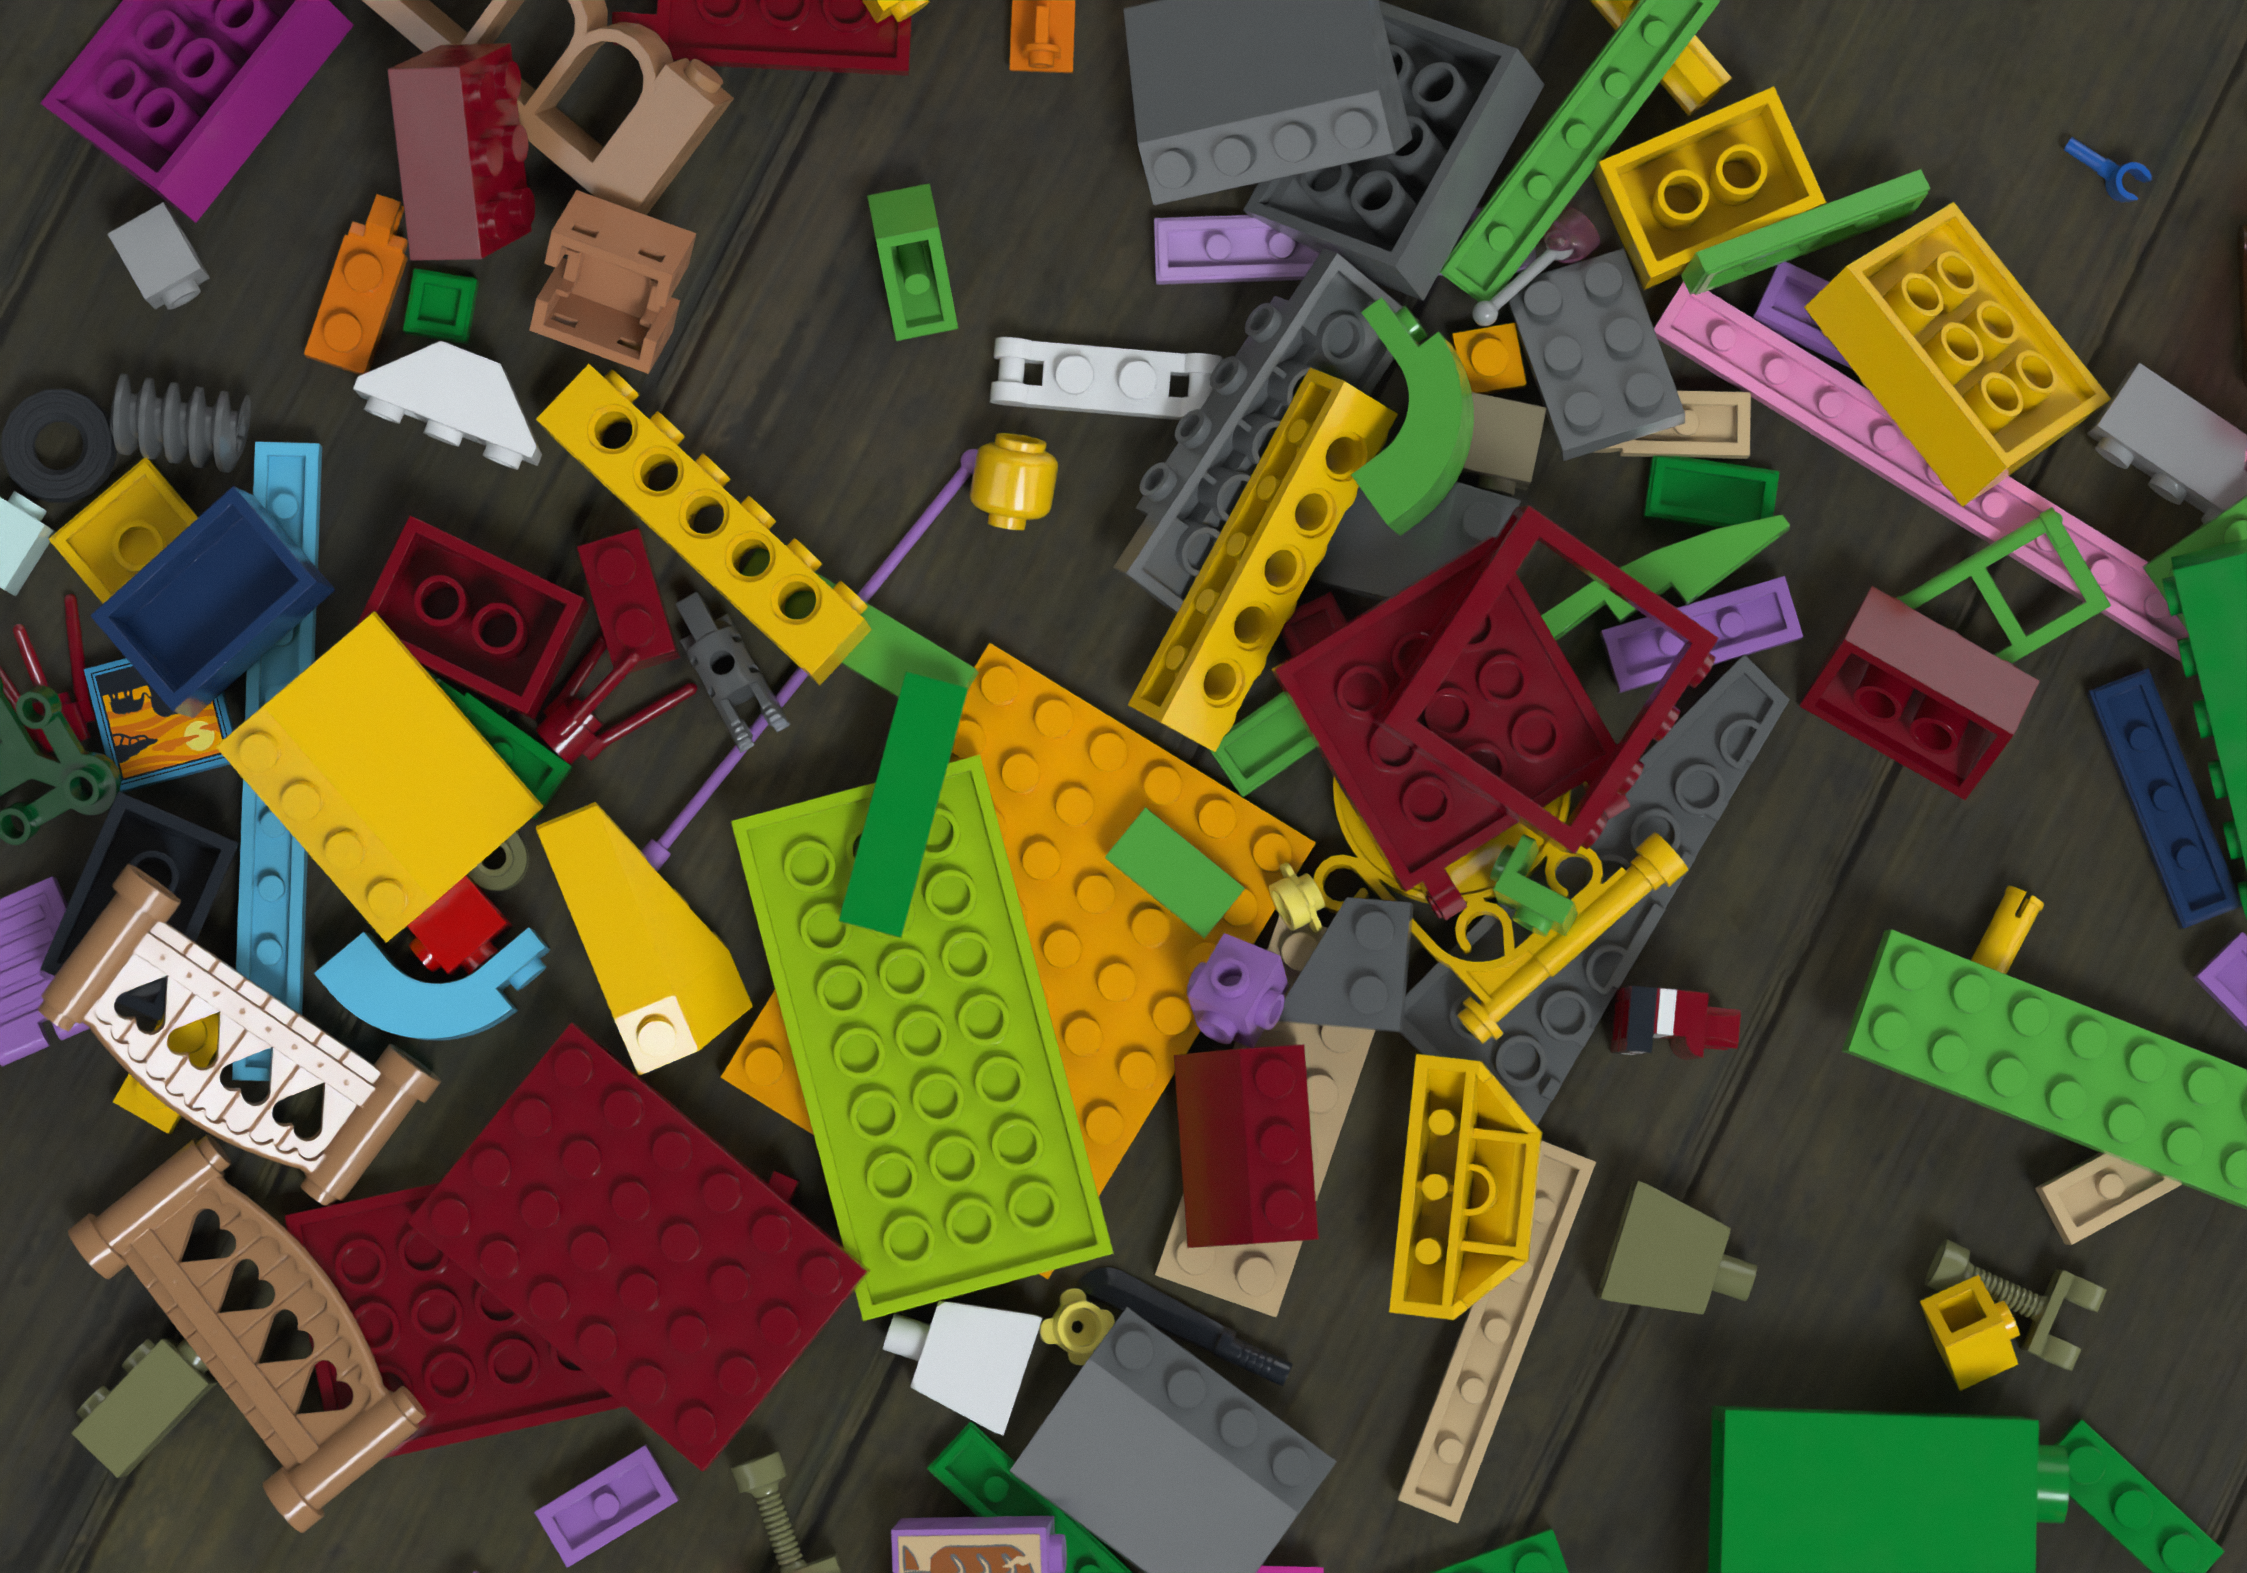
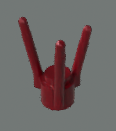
(75, 713)
(572, 725)

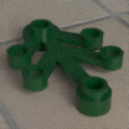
(22, 761)

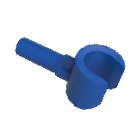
(2109, 170)

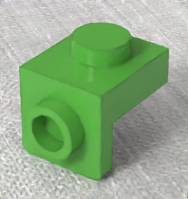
(1534, 904)

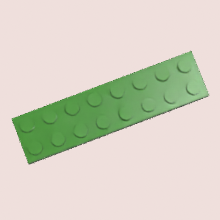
(2054, 1065)

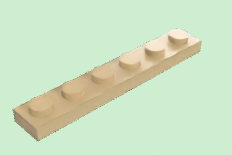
(1492, 1349)

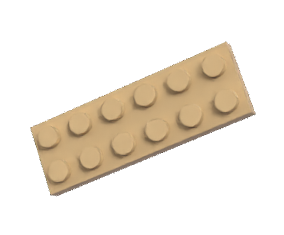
(1334, 1059)

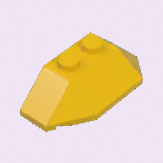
(1462, 1189)

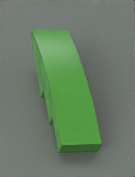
(1687, 566)

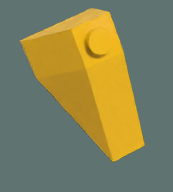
(653, 956)

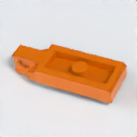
(360, 290)

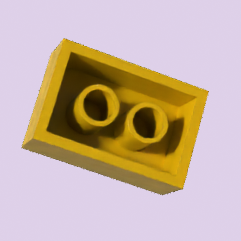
(1706, 185)

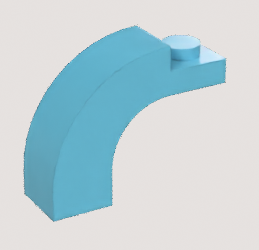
(391, 1000)

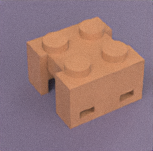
(615, 283)

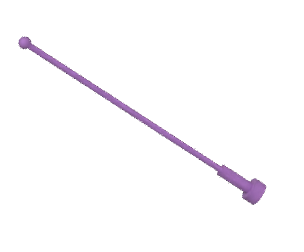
(656, 852)

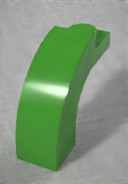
(1436, 437)

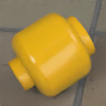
(1014, 480)

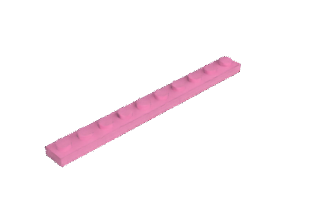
(1860, 428)

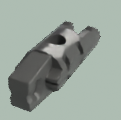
(712, 646)

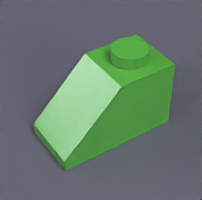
(913, 262)

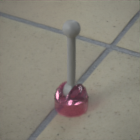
(1567, 241)

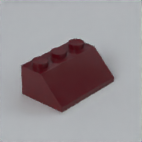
(1920, 693)
(1246, 1146)

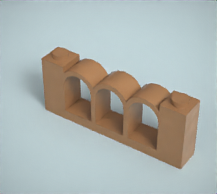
(654, 140)

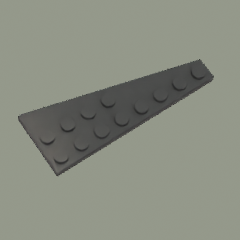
(1677, 796)

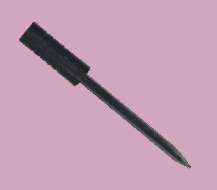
(1124, 1291)

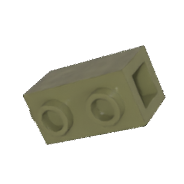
(145, 1406)

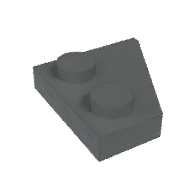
(1356, 970)

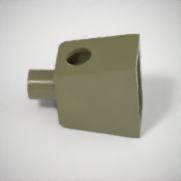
(1670, 1256)

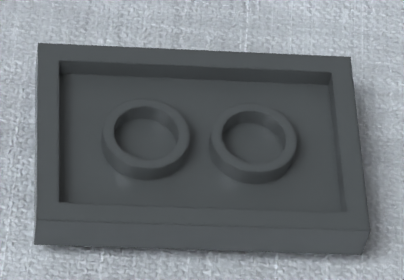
(1595, 355)

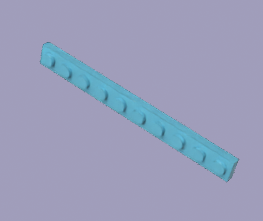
(270, 856)

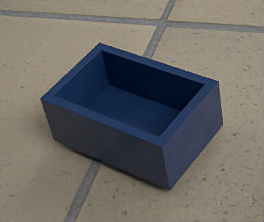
(212, 602)

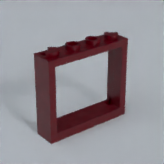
(1459, 625)

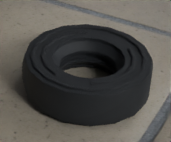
(23, 429)

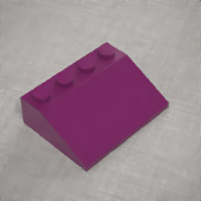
(193, 86)

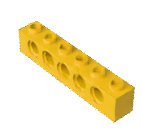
(578, 424)
(1259, 529)

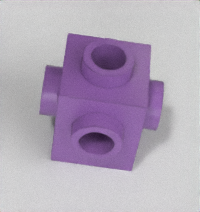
(1237, 992)

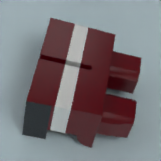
(1671, 1015)

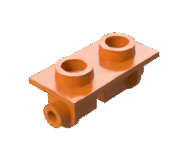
(1042, 36)

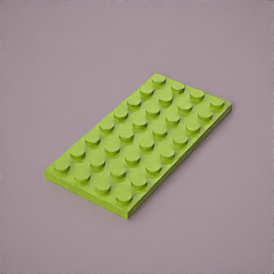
(924, 1053)

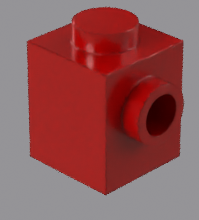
(458, 930)

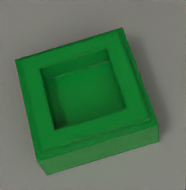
(441, 306)

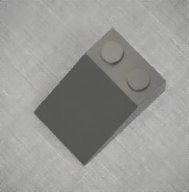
(1377, 562)

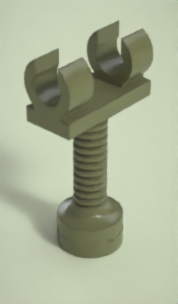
(1953, 1266)
(761, 1479)

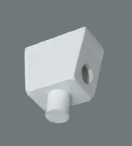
(968, 1357)

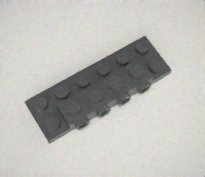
(1225, 439)

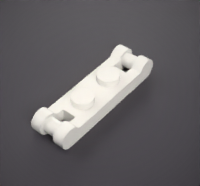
(1100, 379)

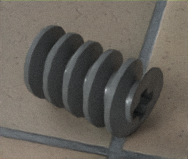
(178, 425)

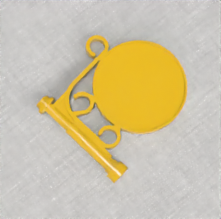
(1511, 978)

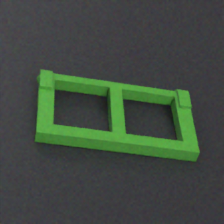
(1975, 566)

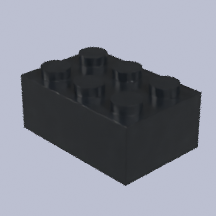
(168, 849)

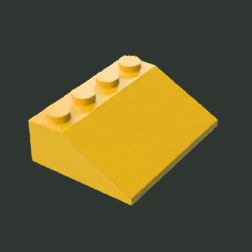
(1956, 352)
(379, 776)

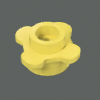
(1297, 899)
(1059, 1331)

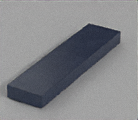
(2164, 799)

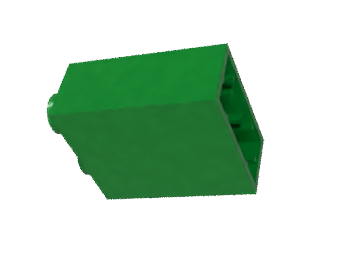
(1879, 1491)

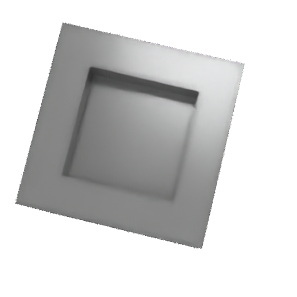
(160, 258)

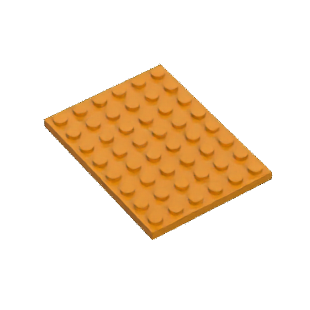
(1103, 947)

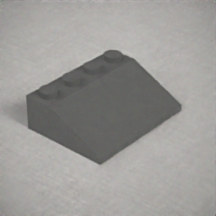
(1259, 90)
(1407, 208)
(1170, 1459)

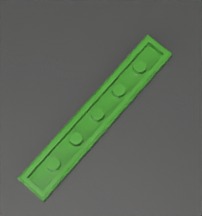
(1572, 143)

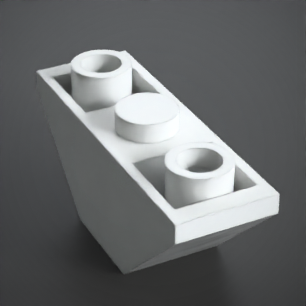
(456, 398)

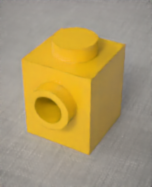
(1971, 1331)

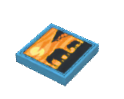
(146, 735)

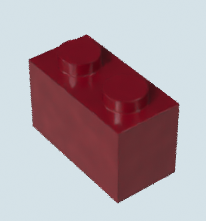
(628, 599)

